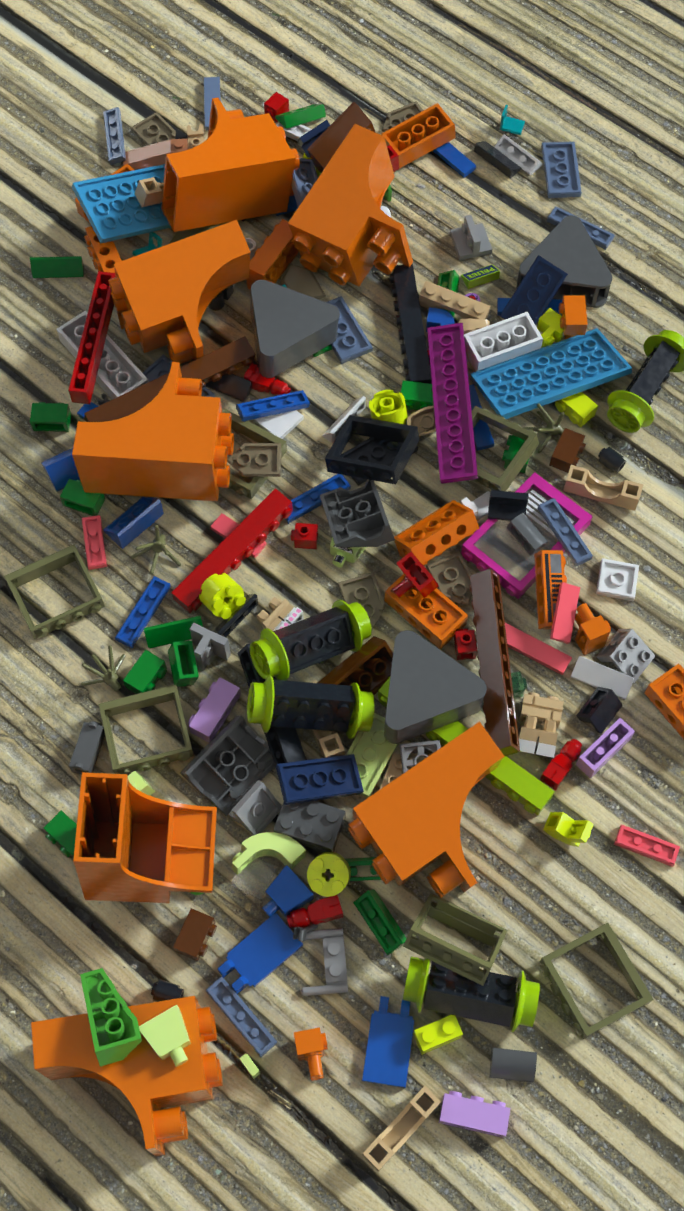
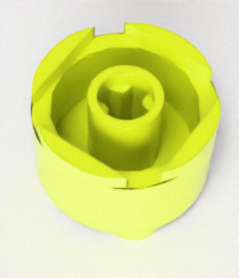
(388, 407)
(222, 595)
(318, 881)

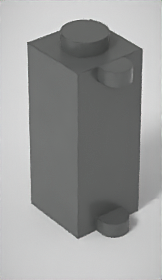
(87, 748)

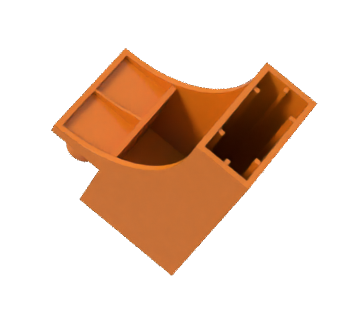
(232, 175)
(342, 217)
(174, 284)
(163, 450)
(420, 814)
(139, 844)
(66, 1050)

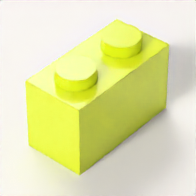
(578, 408)
(437, 1034)

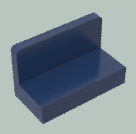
(310, 137)

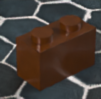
(567, 450)
(195, 934)

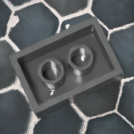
(311, 824)

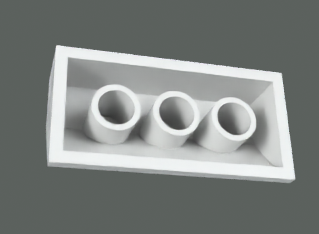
(502, 341)

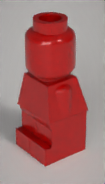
(264, 384)
(561, 764)
(317, 912)

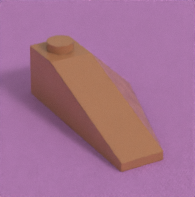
(154, 154)

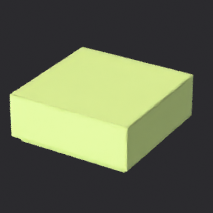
(250, 1066)

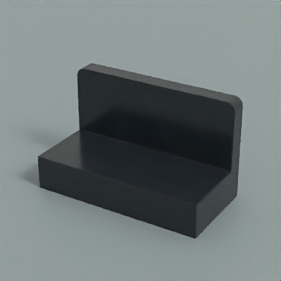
(506, 505)
(600, 708)

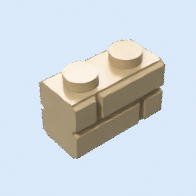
(541, 708)

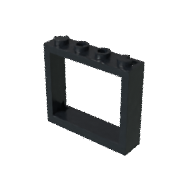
(377, 429)

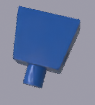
(286, 893)

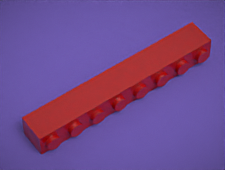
(92, 340)
(234, 548)

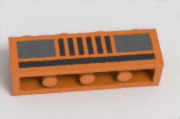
(549, 575)

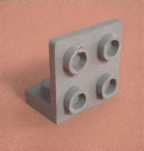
(627, 653)

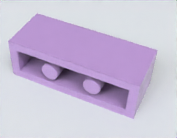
(214, 709)
(605, 748)
(474, 1114)

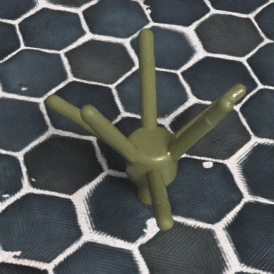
(552, 427)
(157, 546)
(109, 676)

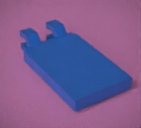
(260, 953)
(389, 1046)

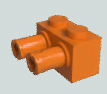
(573, 315)
(592, 630)
(311, 1047)

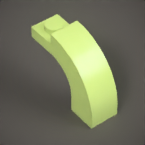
(268, 844)

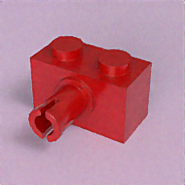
(415, 576)

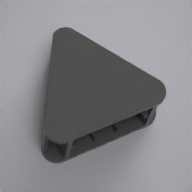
(575, 253)
(288, 326)
(427, 689)

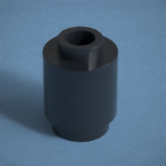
(611, 459)
(166, 991)

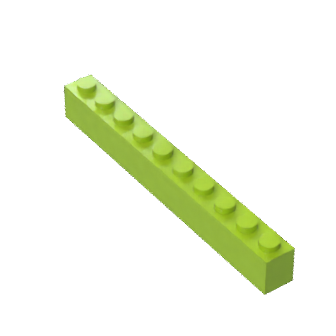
(508, 775)

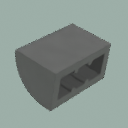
(526, 534)
(513, 1064)

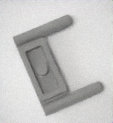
(334, 962)

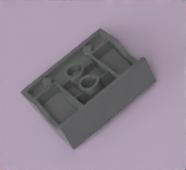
(357, 517)
(229, 765)

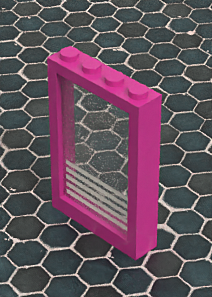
(499, 550)

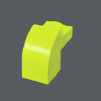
(550, 327)
(567, 829)

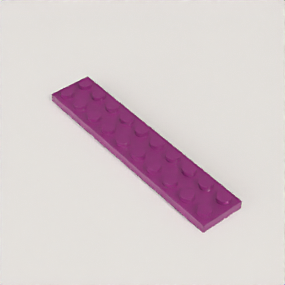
(452, 404)

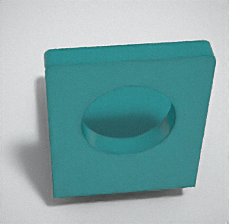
(511, 124)
(151, 246)

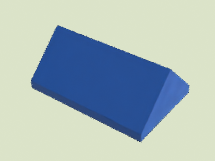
(61, 469)
(134, 521)

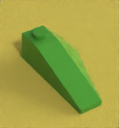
(111, 1022)

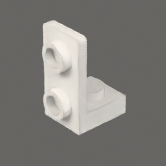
(479, 505)

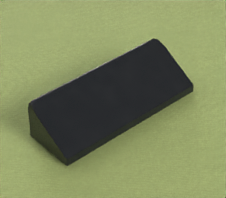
(496, 159)
(232, 386)
(236, 618)

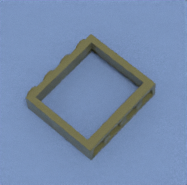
(261, 436)
(530, 444)
(42, 568)
(136, 702)
(448, 954)
(624, 964)

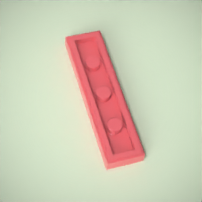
(537, 650)

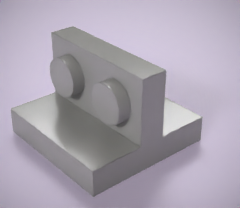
(470, 239)
(208, 645)
(256, 809)

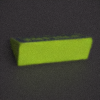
(481, 276)

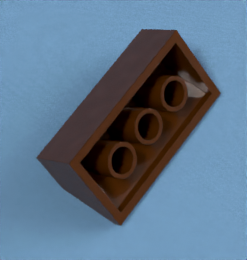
(327, 144)
(367, 667)

